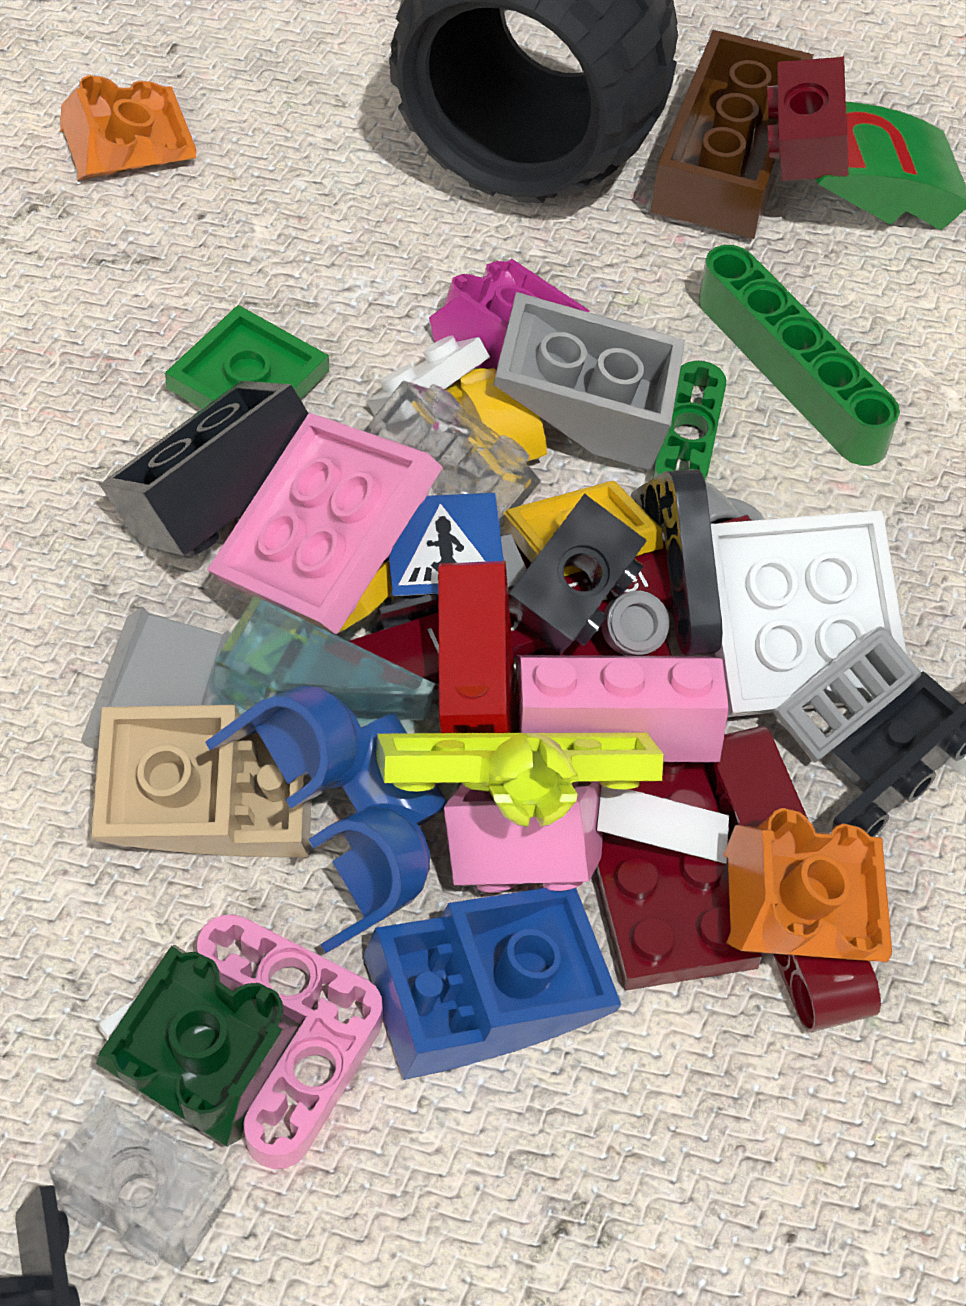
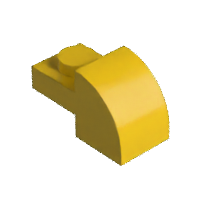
(499, 410)

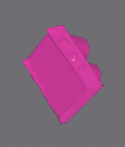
(484, 305)

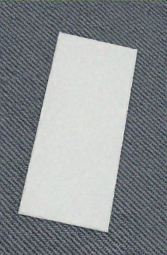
(663, 823)

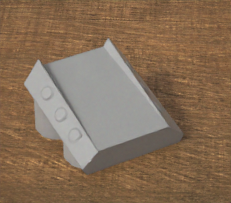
(158, 666)

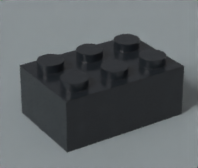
(206, 468)

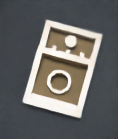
(174, 794)

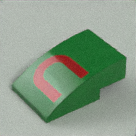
(898, 167)

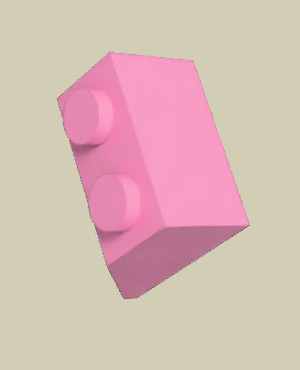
(499, 854)

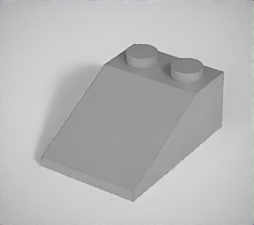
(592, 377)

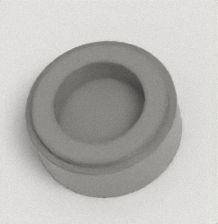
(635, 623)

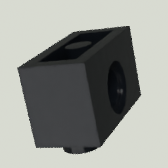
(600, 547)

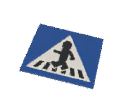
(444, 531)

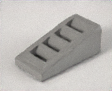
(880, 668)

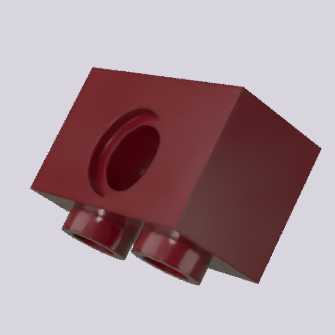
(810, 119)

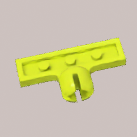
(522, 771)

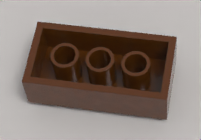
(718, 149)

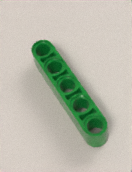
(798, 355)

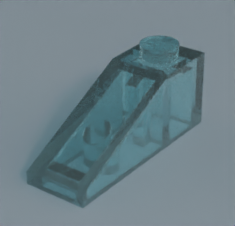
(281, 651)

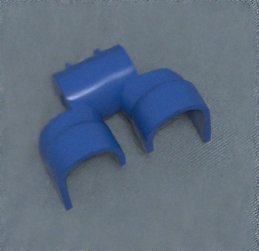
(321, 737)

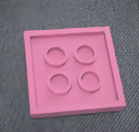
(325, 520)

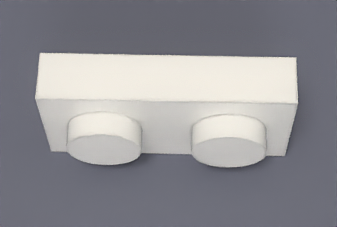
(444, 365)

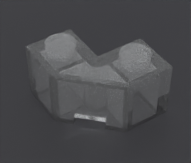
(439, 426)

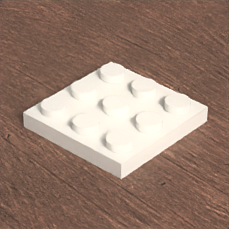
(797, 600)

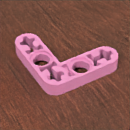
(318, 1034)

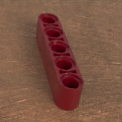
(749, 787)

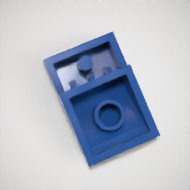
(488, 979)

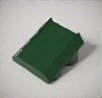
(199, 1043)

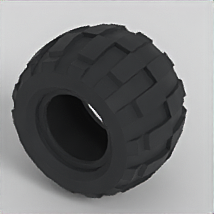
(518, 123)

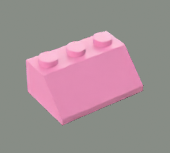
(669, 697)

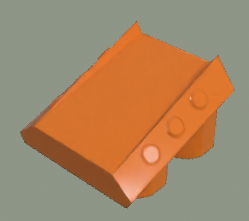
(123, 127)
(808, 890)

